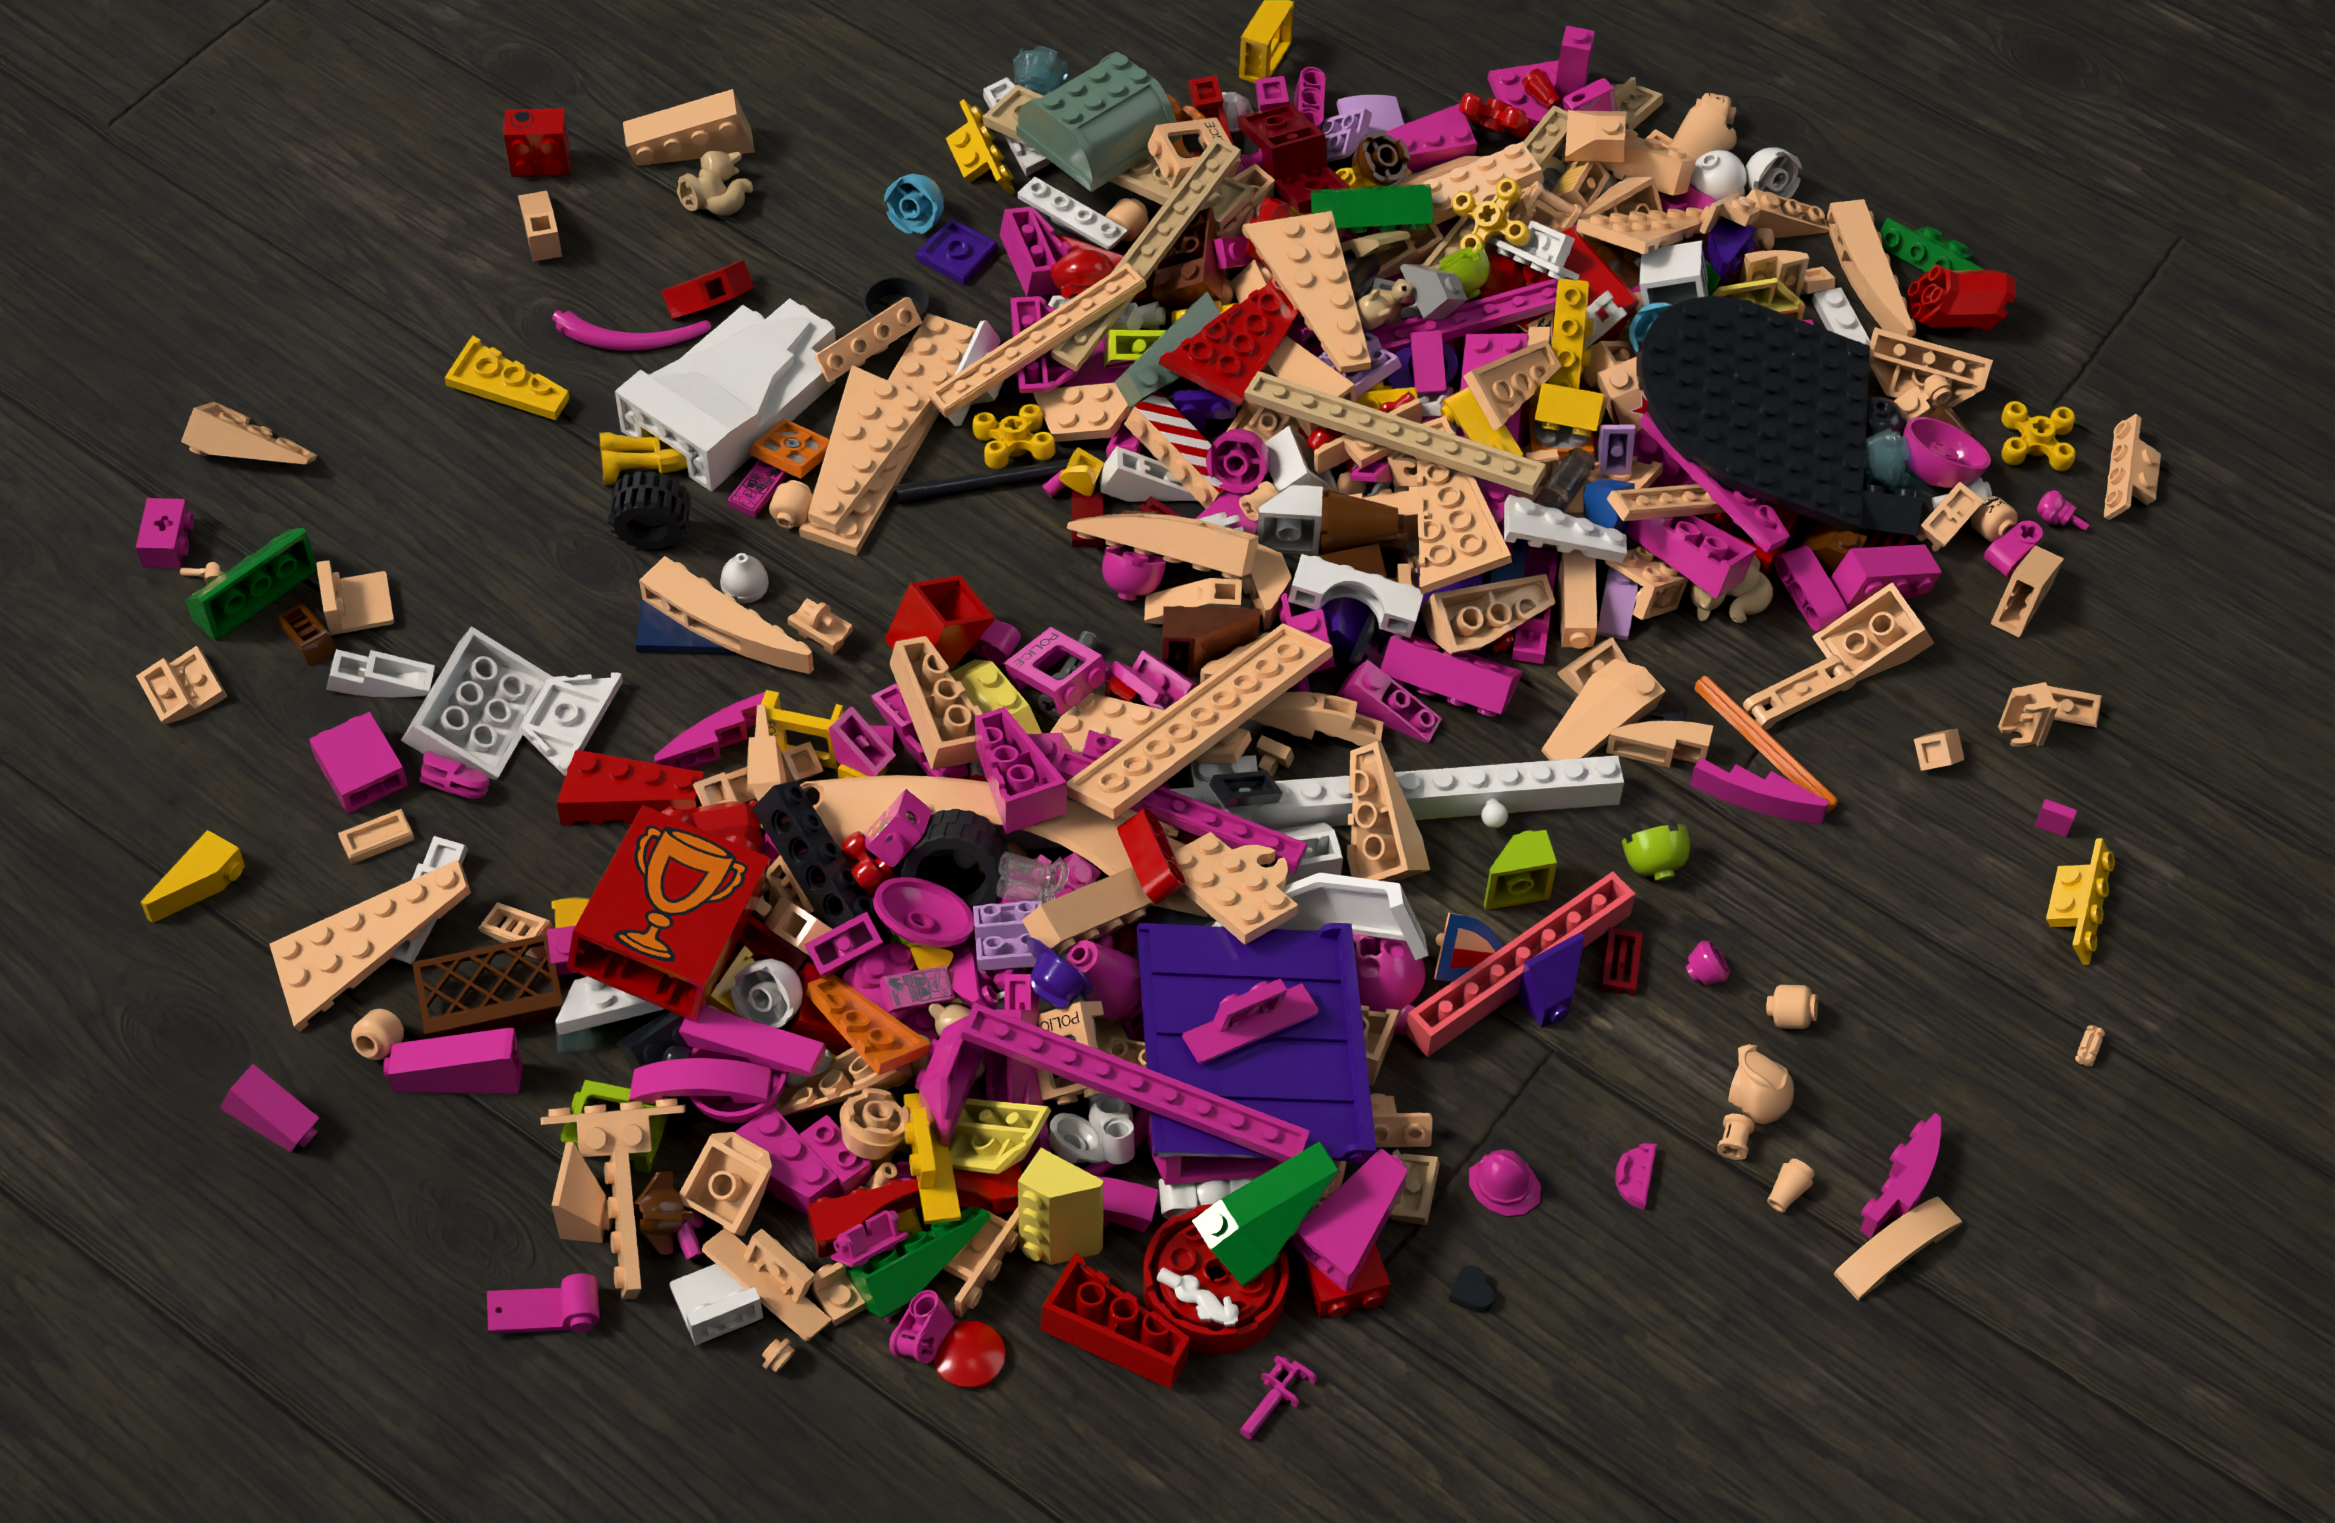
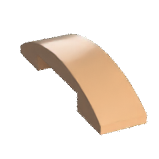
(799, 764)
(1895, 1245)

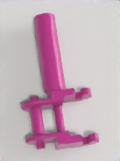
(1276, 1394)

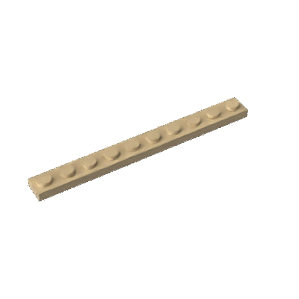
(1542, 144)
(1156, 241)
(1395, 432)

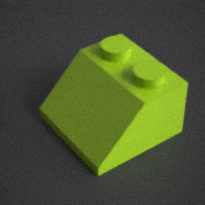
(1522, 871)

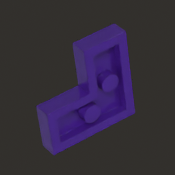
(1203, 405)

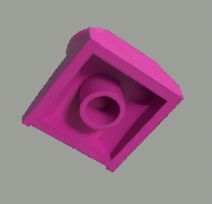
(869, 969)

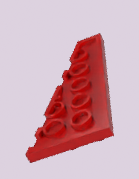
(1235, 343)

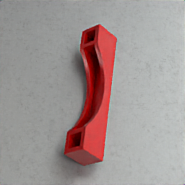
(836, 1215)

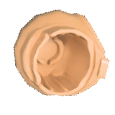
(1761, 1087)

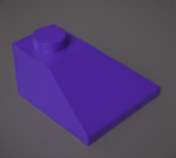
(1550, 981)

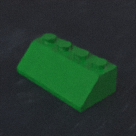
(1376, 206)
(253, 583)

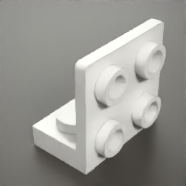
(714, 1303)

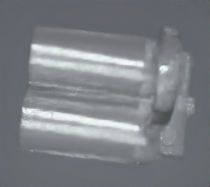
(1029, 879)

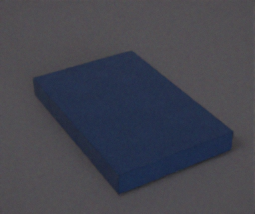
(663, 634)

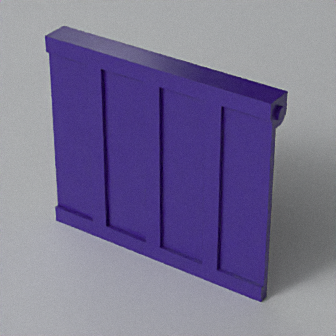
(1300, 1075)

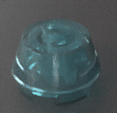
(1039, 70)
(1886, 459)

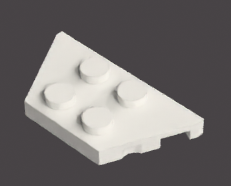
(568, 715)
(595, 1004)

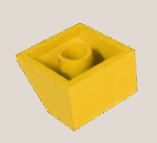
(1570, 408)

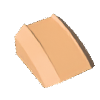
(728, 1181)

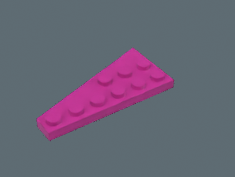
(1746, 511)

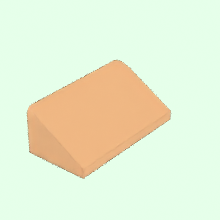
(1581, 669)
(2076, 706)

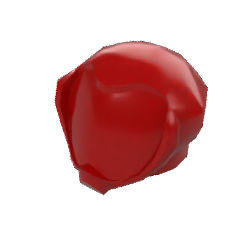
(1080, 271)

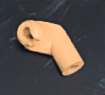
(883, 1175)

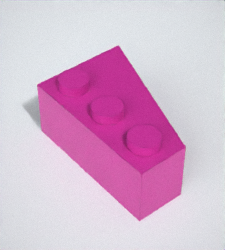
(1032, 249)

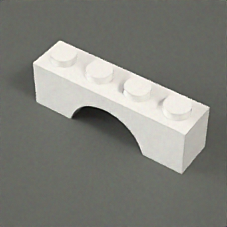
(1392, 602)

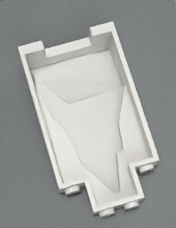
(730, 388)

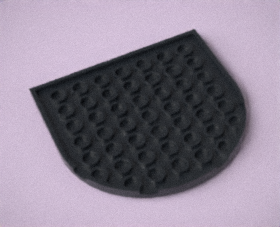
(1761, 403)

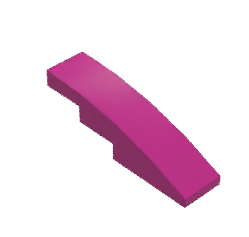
(1532, 635)
(894, 711)
(703, 741)
(1767, 796)
(1004, 1075)

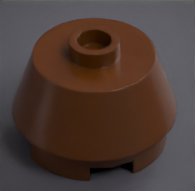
(1380, 160)

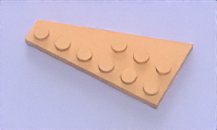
(1643, 230)
(1314, 277)
(866, 435)
(1454, 525)
(1123, 718)
(354, 943)

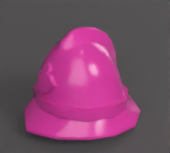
(1505, 1183)

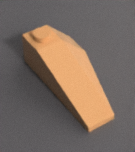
(1480, 614)

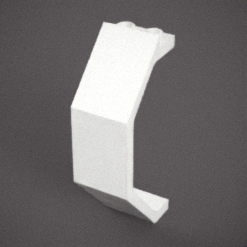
(1370, 905)

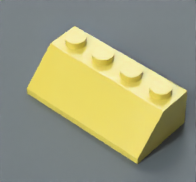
(1059, 1210)

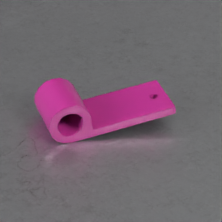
(547, 1309)

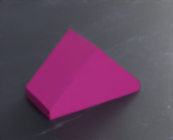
(859, 744)

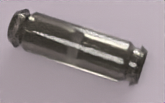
(1566, 480)

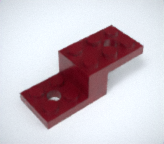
(1291, 153)

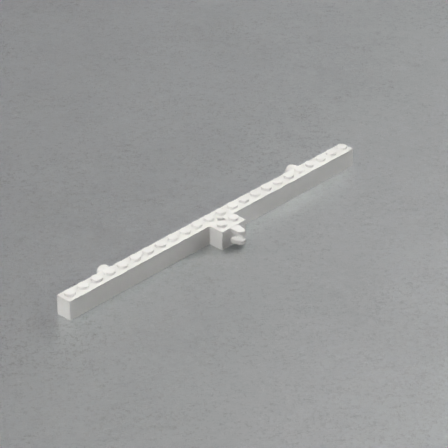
(1429, 793)

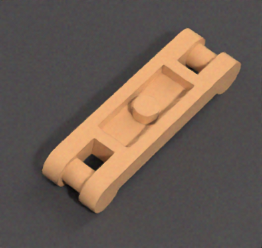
(1799, 691)

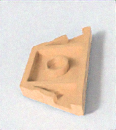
(1083, 411)

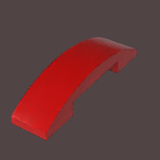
(1208, 100)

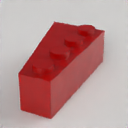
(616, 788)
(1112, 1325)

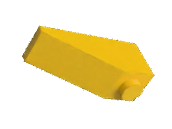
(198, 875)

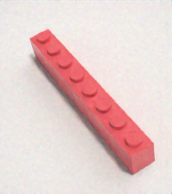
(1500, 975)

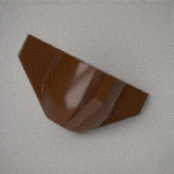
(660, 1212)

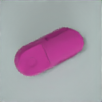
(453, 776)

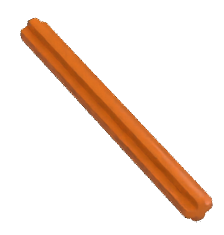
(1762, 740)

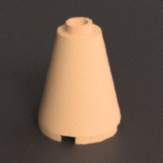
(1703, 132)

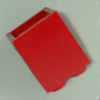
(945, 613)

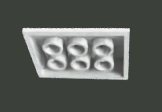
(477, 705)

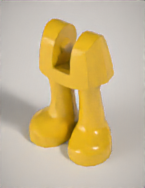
(614, 460)

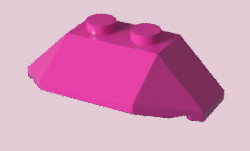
(1044, 372)
(948, 1079)

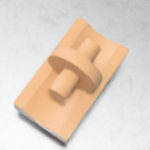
(818, 623)

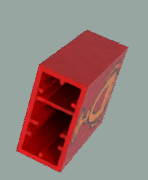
(668, 911)

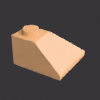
(1595, 136)
(579, 1200)

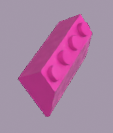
(1458, 676)

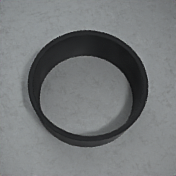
(896, 285)

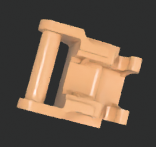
(1529, 209)

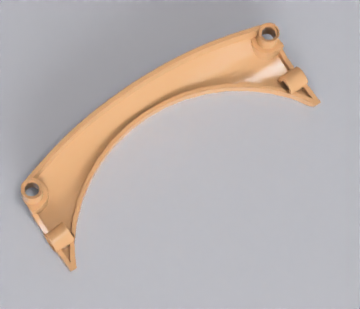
(858, 802)

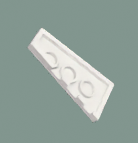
(1027, 157)
(1553, 527)

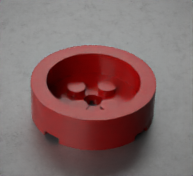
(1184, 1251)

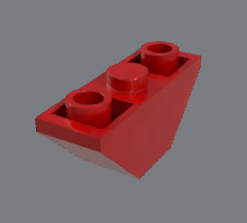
(707, 289)

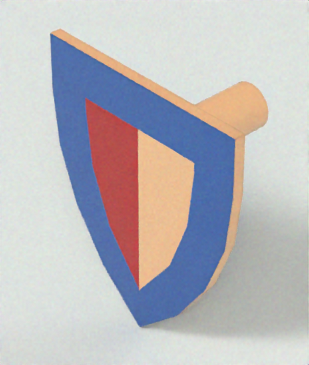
(1463, 946)

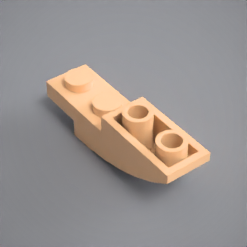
(1307, 711)

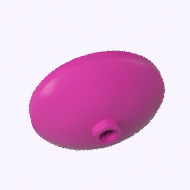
(923, 912)

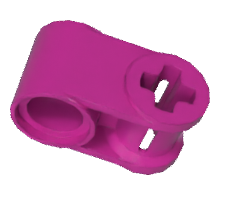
(2013, 547)
(997, 642)
(924, 1326)

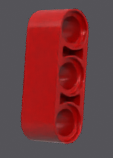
(1151, 856)

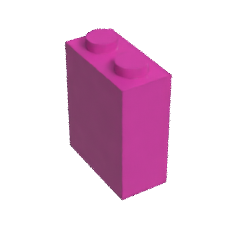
(358, 762)

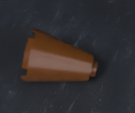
(1356, 522)

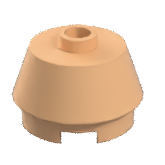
(872, 1123)

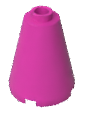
(1113, 977)

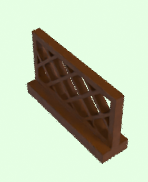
(489, 1017)

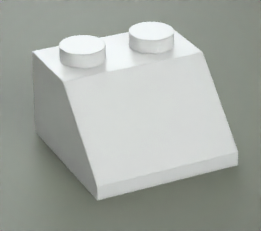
(1292, 520)

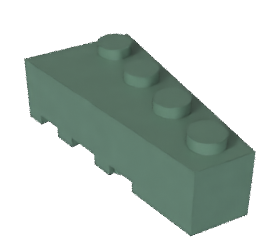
(1145, 374)

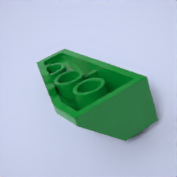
(1260, 1217)
(903, 1272)

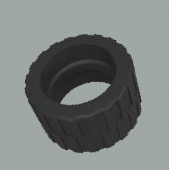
(966, 833)

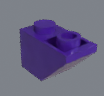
(1728, 246)

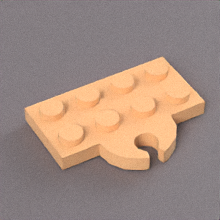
(1482, 178)
(1236, 886)

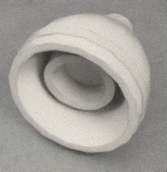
(744, 578)

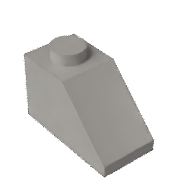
(1434, 290)

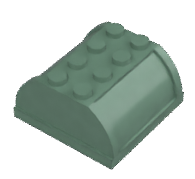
(1097, 121)

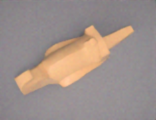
(764, 759)

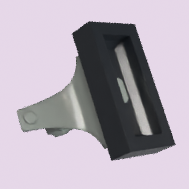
(1245, 792)

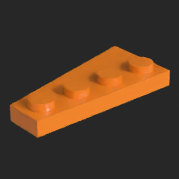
(866, 1026)

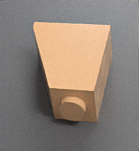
(2026, 590)
(1577, 600)

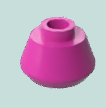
(1707, 964)

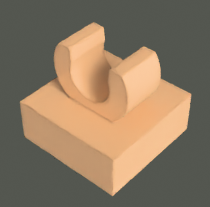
(1273, 754)

